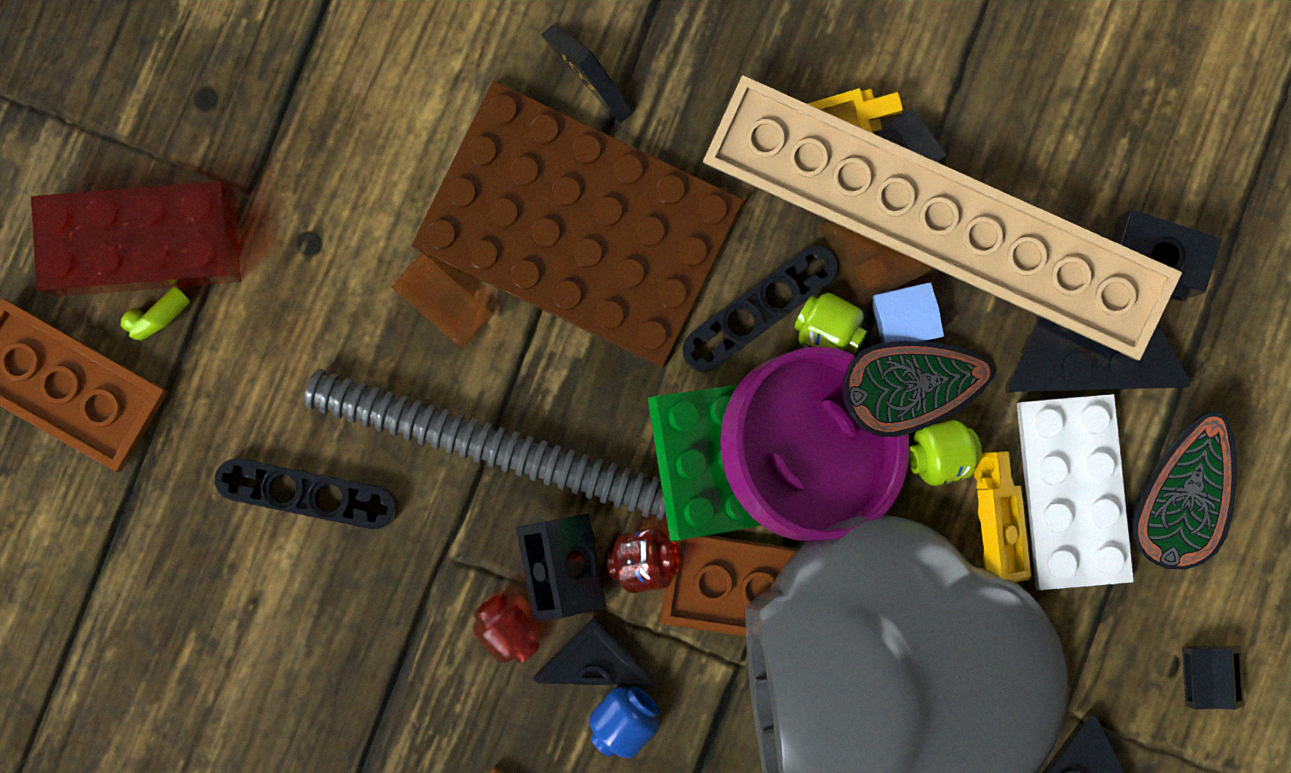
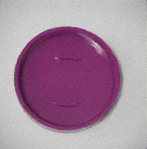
(799, 453)

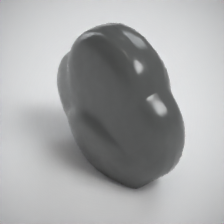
(901, 660)

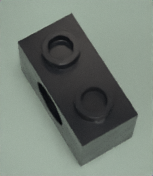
(1186, 249)
(561, 567)

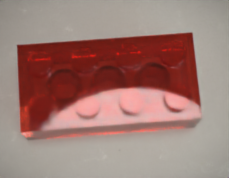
(135, 239)

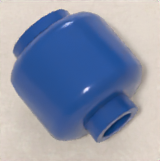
(624, 722)

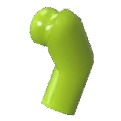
(157, 317)

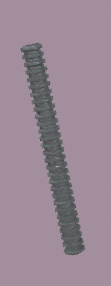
(484, 443)

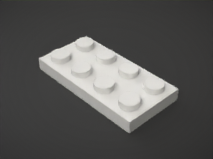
(1074, 492)

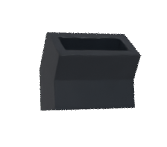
(913, 135)
(1213, 677)

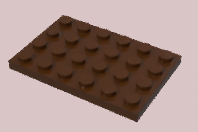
(577, 223)

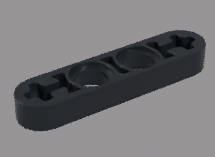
(755, 304)
(306, 495)

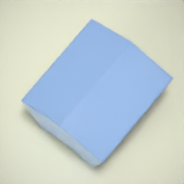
(908, 314)

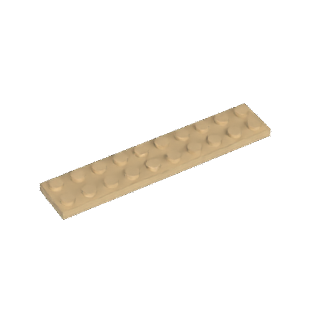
(942, 218)

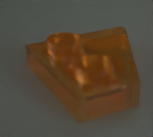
(868, 264)

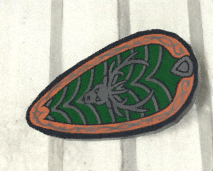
(911, 385)
(1189, 496)

